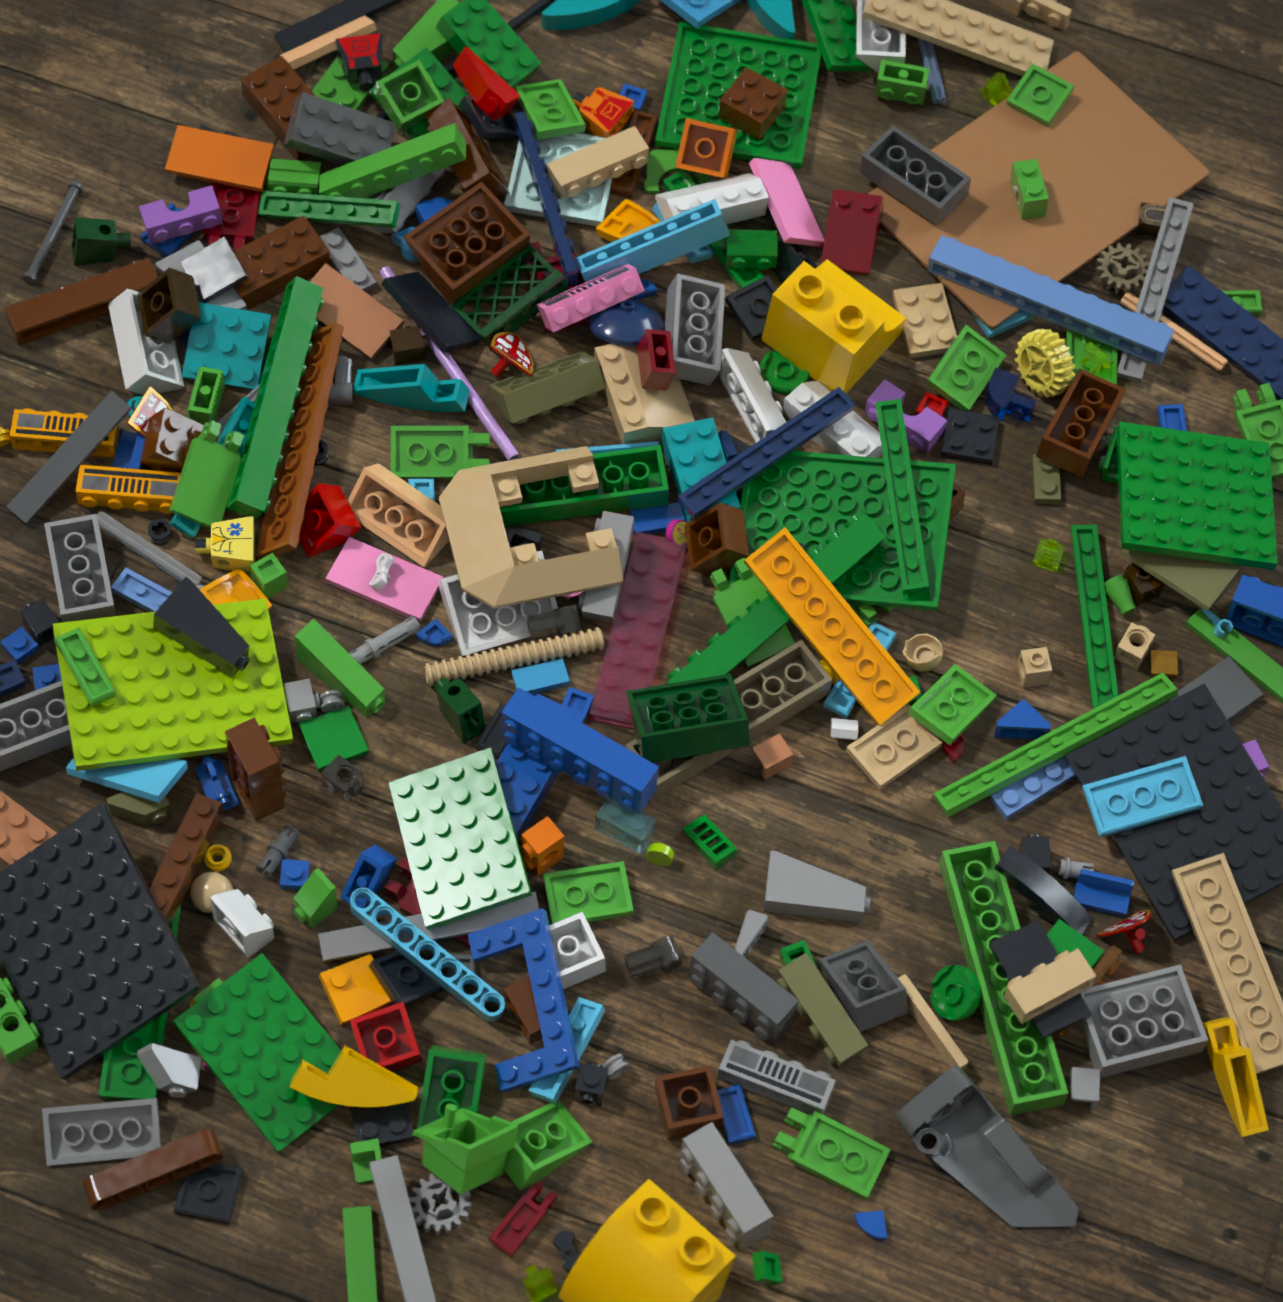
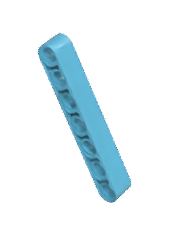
(430, 967)

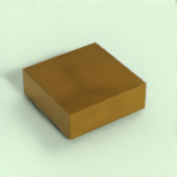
(1163, 662)

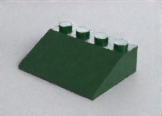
(688, 718)

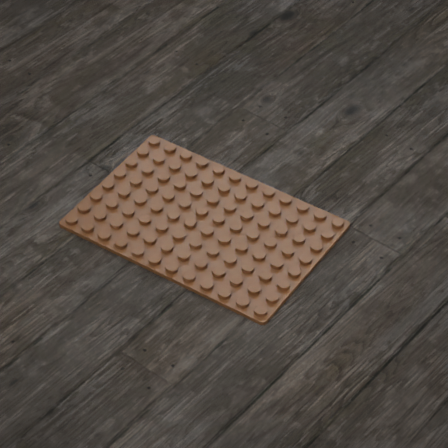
(1096, 168)

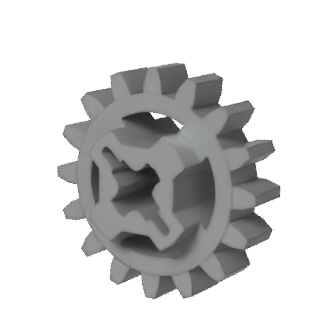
(447, 1210)

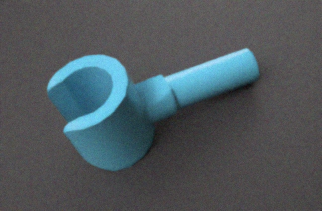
(1217, 623)

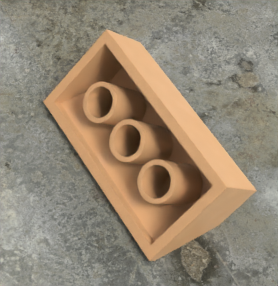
(399, 514)

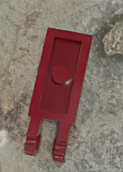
(521, 1221)

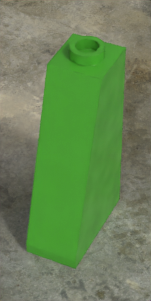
(425, 35)
(338, 669)

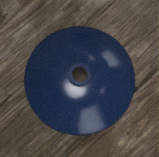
(625, 322)

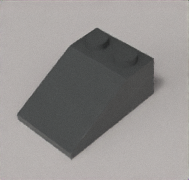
(865, 985)

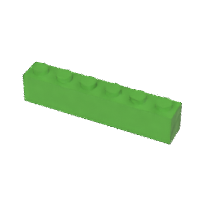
(396, 164)

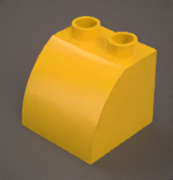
(649, 1255)

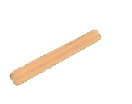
(1183, 337)

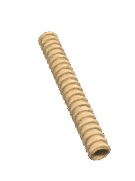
(515, 656)

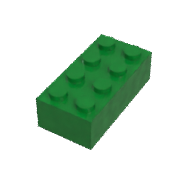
(488, 35)

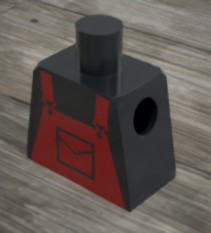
(361, 59)

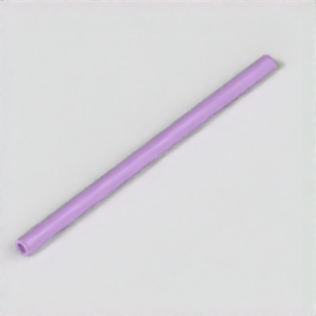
(474, 400)

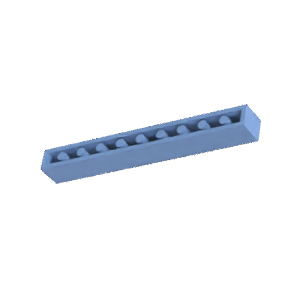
(1050, 300)

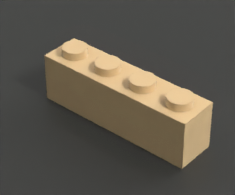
(598, 163)

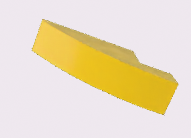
(1235, 1076)
(353, 1082)

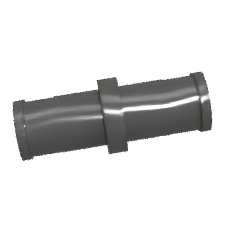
(277, 851)

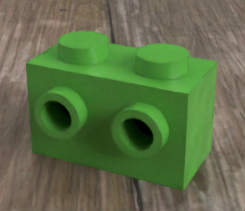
(902, 82)

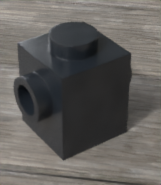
(591, 1084)

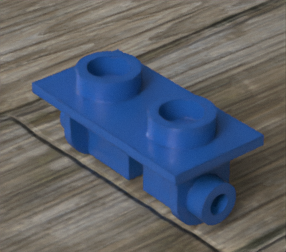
(216, 782)

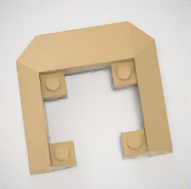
(514, 575)

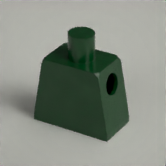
(96, 240)
(458, 700)

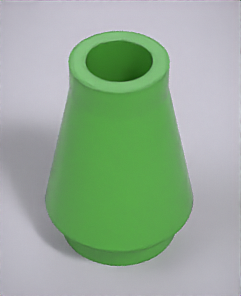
(1120, 594)

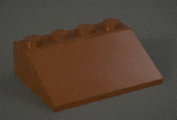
(467, 241)

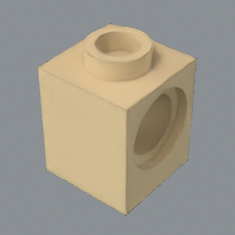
(1132, 655)
(1034, 667)

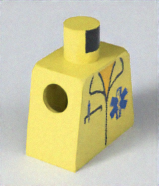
(230, 544)

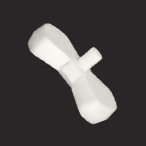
(380, 578)

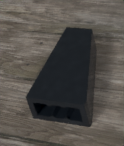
(201, 629)

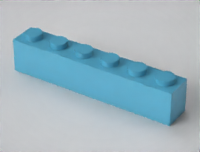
(658, 242)

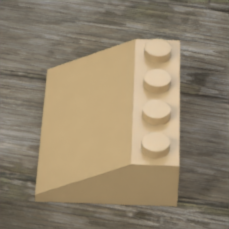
(638, 411)

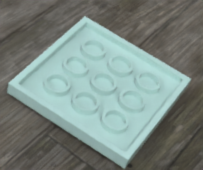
(585, 208)

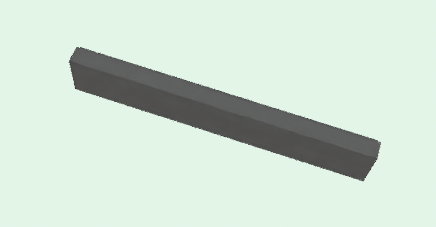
(69, 457)

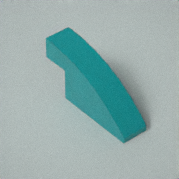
(583, 13)
(774, 16)
(411, 388)

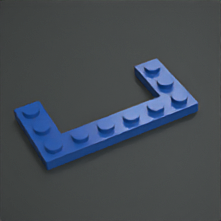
(559, 1049)

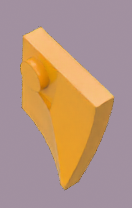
(625, 221)
(233, 588)
(353, 989)

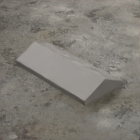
(101, 1131)

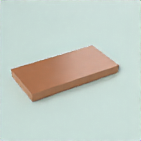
(363, 317)

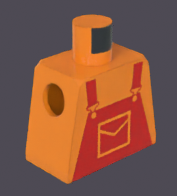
(604, 112)

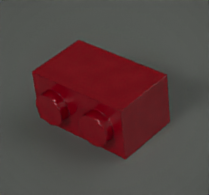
(656, 359)

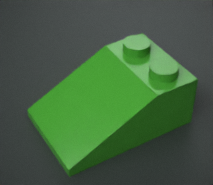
(544, 1144)

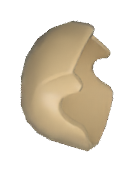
(923, 652)
(205, 887)

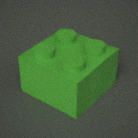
(408, 95)

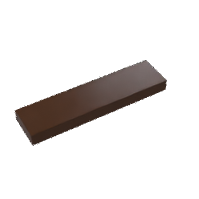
(627, 182)

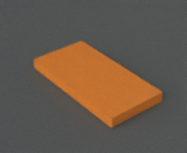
(219, 158)

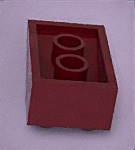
(852, 230)

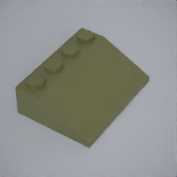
(1195, 579)

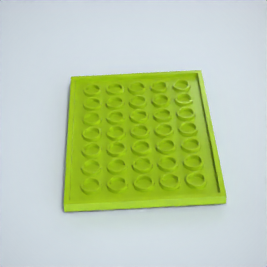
(167, 695)

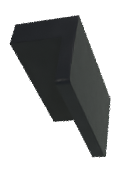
(789, 258)

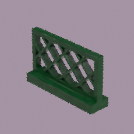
(521, 307)

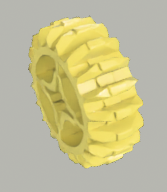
(1045, 363)

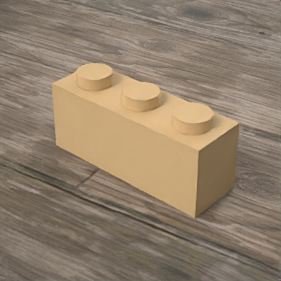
(1049, 985)

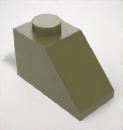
(139, 809)

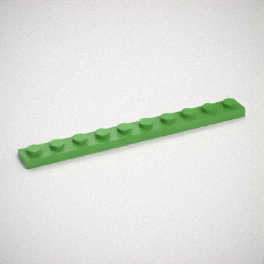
(1055, 744)

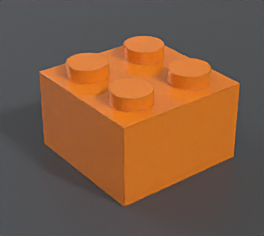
(706, 148)

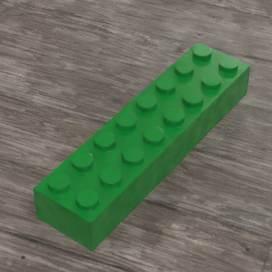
(626, 481)

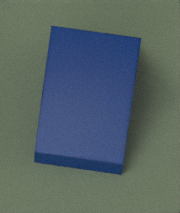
(1022, 723)

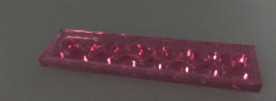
(638, 626)

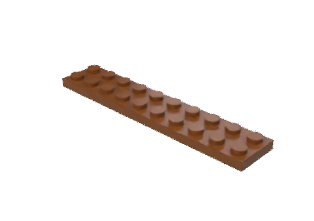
(289, 496)

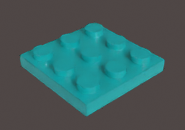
(228, 342)

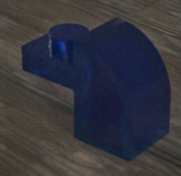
(1003, 399)

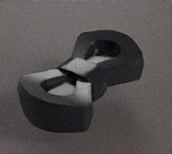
(564, 1242)

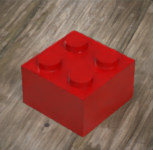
(387, 1037)

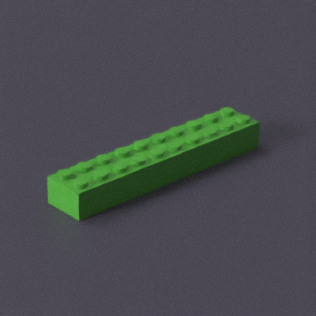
(984, 913)

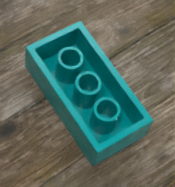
(693, 454)

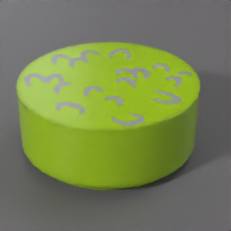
(659, 854)

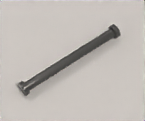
(31, 276)

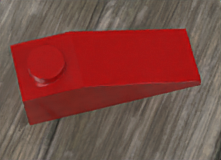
(485, 85)

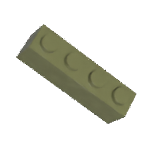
(821, 1011)

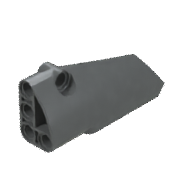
(985, 1153)

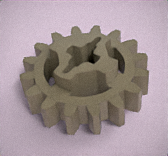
(1122, 268)

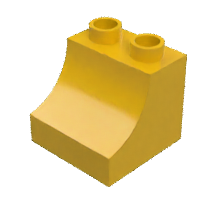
(830, 325)

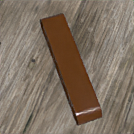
(152, 1169)

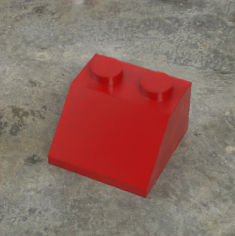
(326, 520)

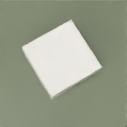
(844, 728)

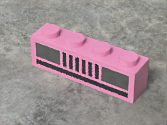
(590, 297)

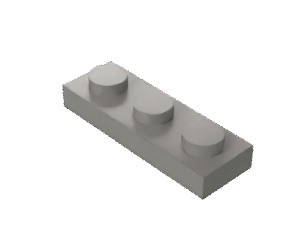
(347, 261)

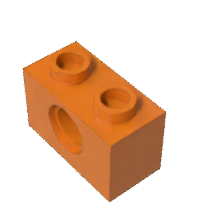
(542, 846)

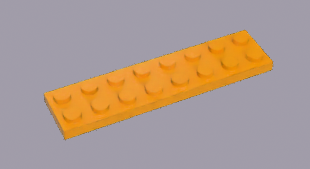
(831, 626)

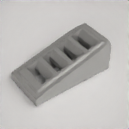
(751, 930)

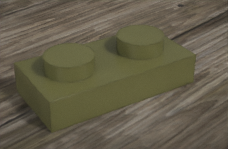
(1045, 482)

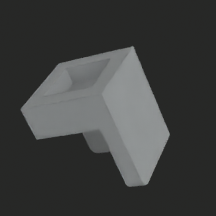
(1085, 1085)

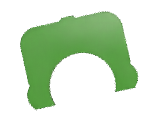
(662, 162)

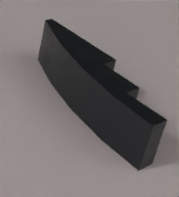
(1038, 886)

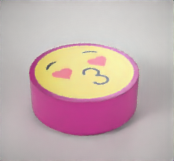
(676, 531)

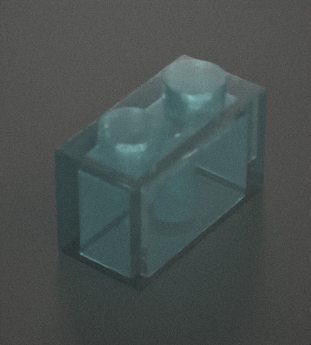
(624, 826)

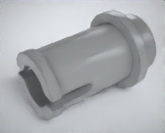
(1072, 868)

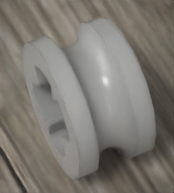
(331, 701)
(616, 1066)

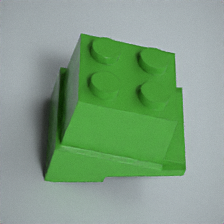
(466, 1147)

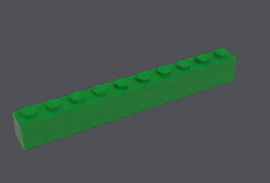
(275, 398)
(766, 616)

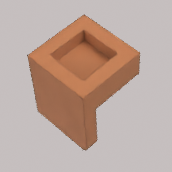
(773, 755)

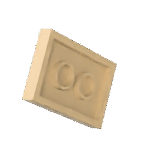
(928, 319)
(893, 748)

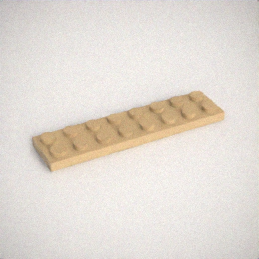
(964, 32)
(1234, 957)

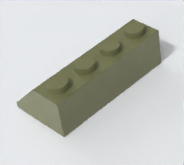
(548, 387)

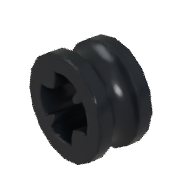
(322, 458)
(154, 527)

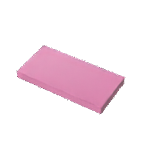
(787, 203)
(406, 592)

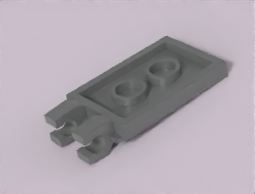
(1228, 686)

